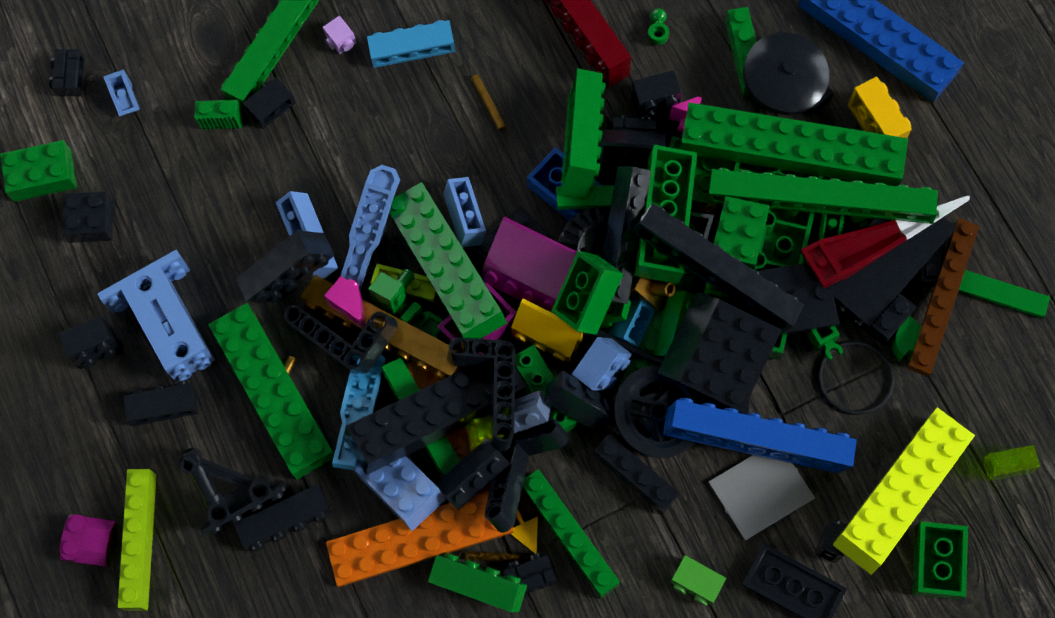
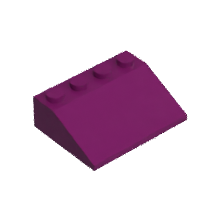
(527, 264)

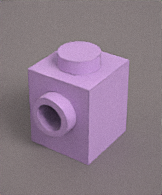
(339, 35)

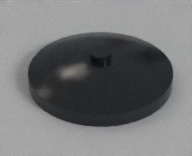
(785, 73)

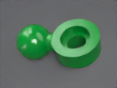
(658, 17)

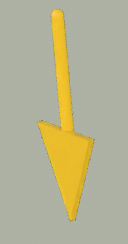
(526, 532)

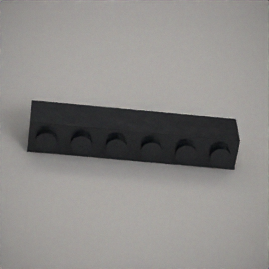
(625, 212)

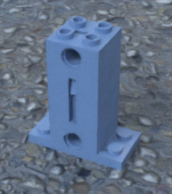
(162, 315)

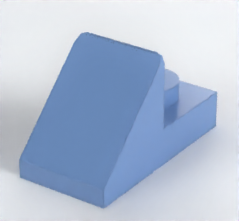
(121, 92)

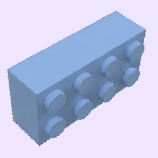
(404, 490)

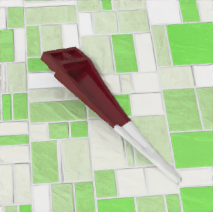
(847, 253)

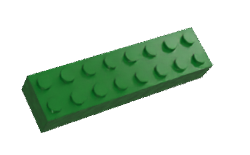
(445, 263)
(272, 391)

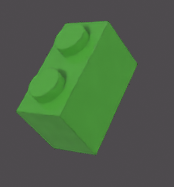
(698, 581)

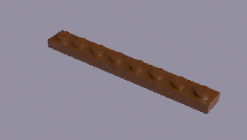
(943, 298)

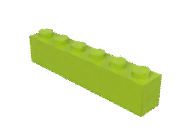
(137, 540)

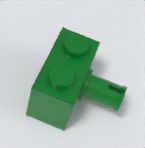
(390, 293)

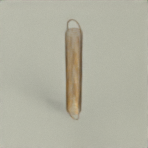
(490, 556)

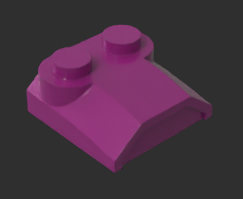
(86, 540)

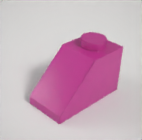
(347, 300)

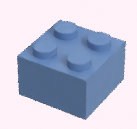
(602, 364)

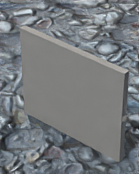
(760, 493)

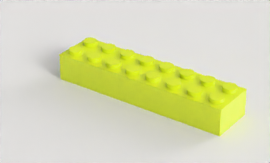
(903, 491)

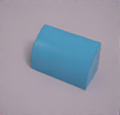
(637, 322)

